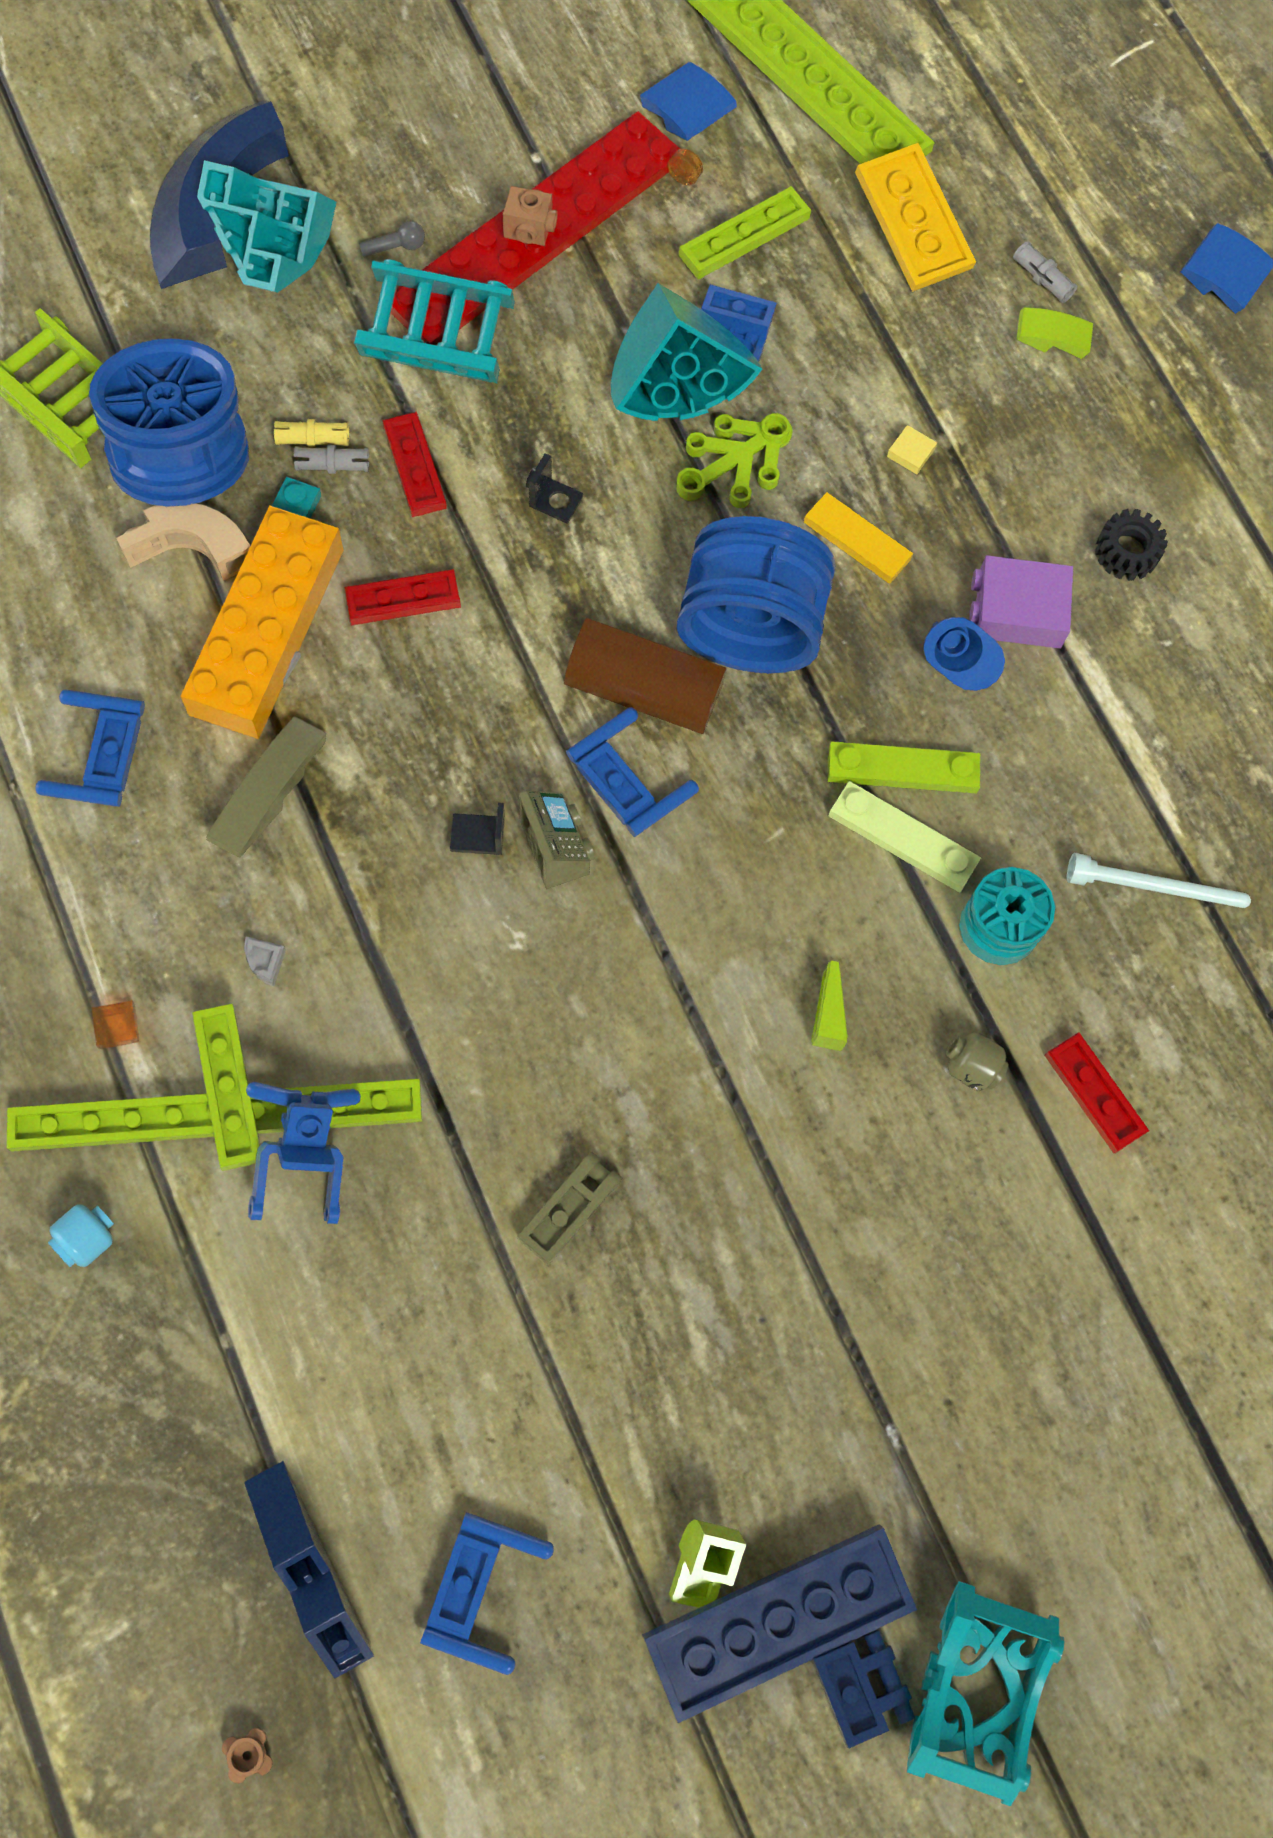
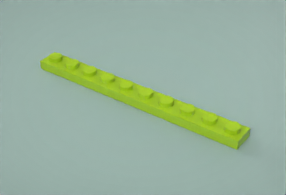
(190, 1116)

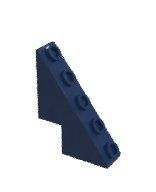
(307, 1571)

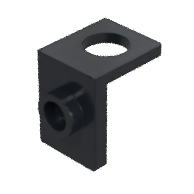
(543, 487)
(478, 833)

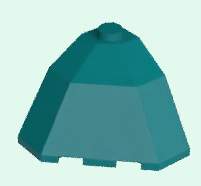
(265, 225)

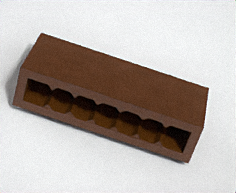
(644, 675)

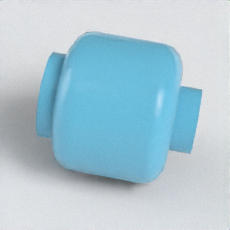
(81, 1235)

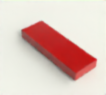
(414, 464)
(402, 597)
(1096, 1092)

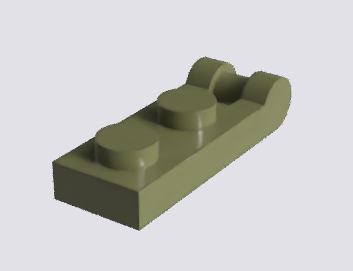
(568, 1209)

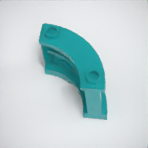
(931, 1730)

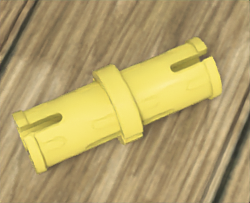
(311, 433)

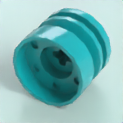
(994, 932)

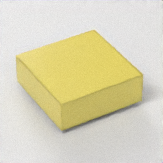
(912, 449)

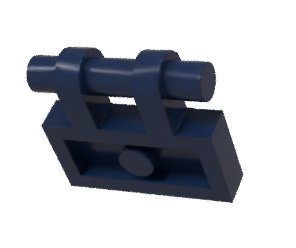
(851, 1694)

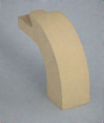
(187, 527)

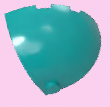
(678, 361)

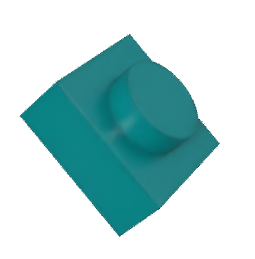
(297, 497)

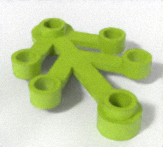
(736, 454)

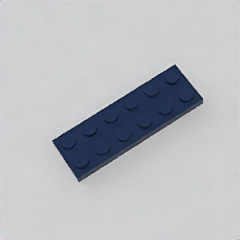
(779, 1623)

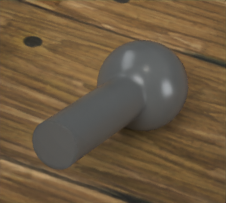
(409, 236)

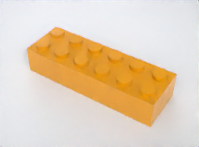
(263, 622)

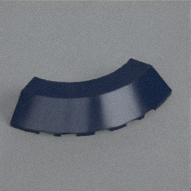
(180, 229)

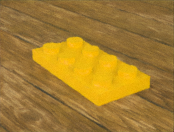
(915, 217)

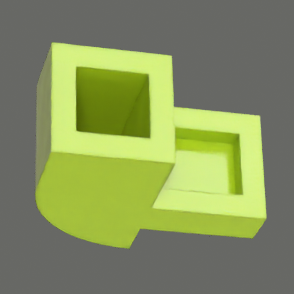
(706, 1561)

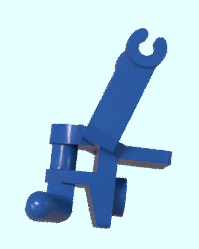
(303, 1141)

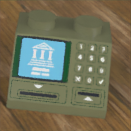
(554, 837)

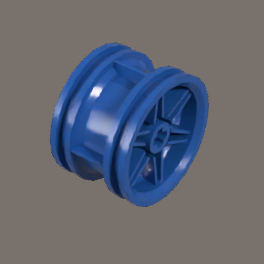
(170, 421)
(756, 595)

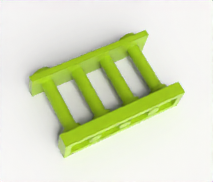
(25, 396)

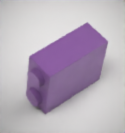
(1023, 601)

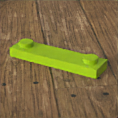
(744, 232)
(904, 767)
(226, 1086)

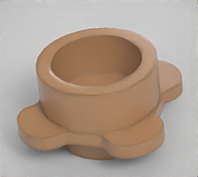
(234, 1750)

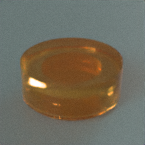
(685, 166)

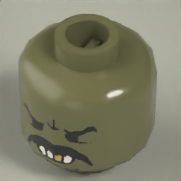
(977, 1061)

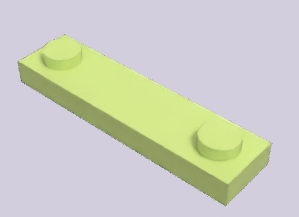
(904, 836)

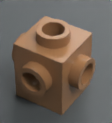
(528, 216)

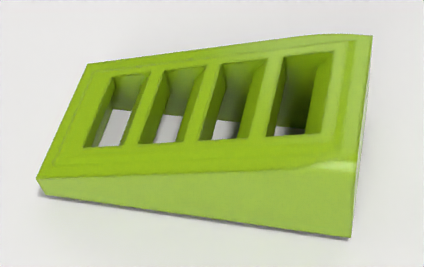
(830, 1019)

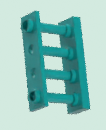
(412, 349)

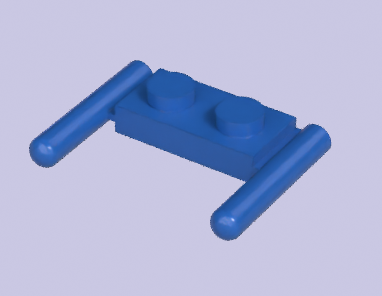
(109, 753)
(618, 783)
(465, 1586)

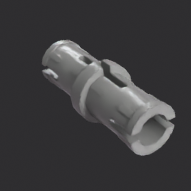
(1045, 272)
(331, 459)

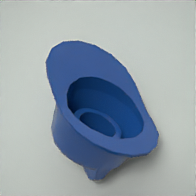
(964, 653)

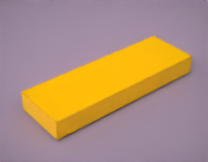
(858, 537)

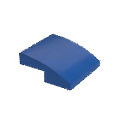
(688, 100)
(1228, 267)
(742, 315)

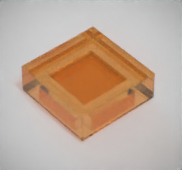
(115, 1024)

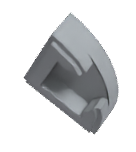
(264, 959)

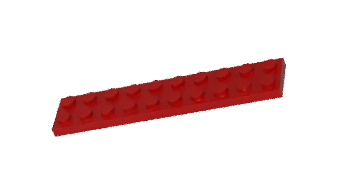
(582, 193)

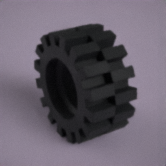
(1136, 527)

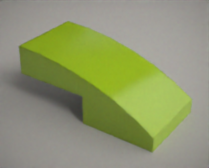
(1052, 328)

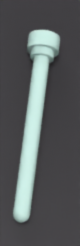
(1083, 870)

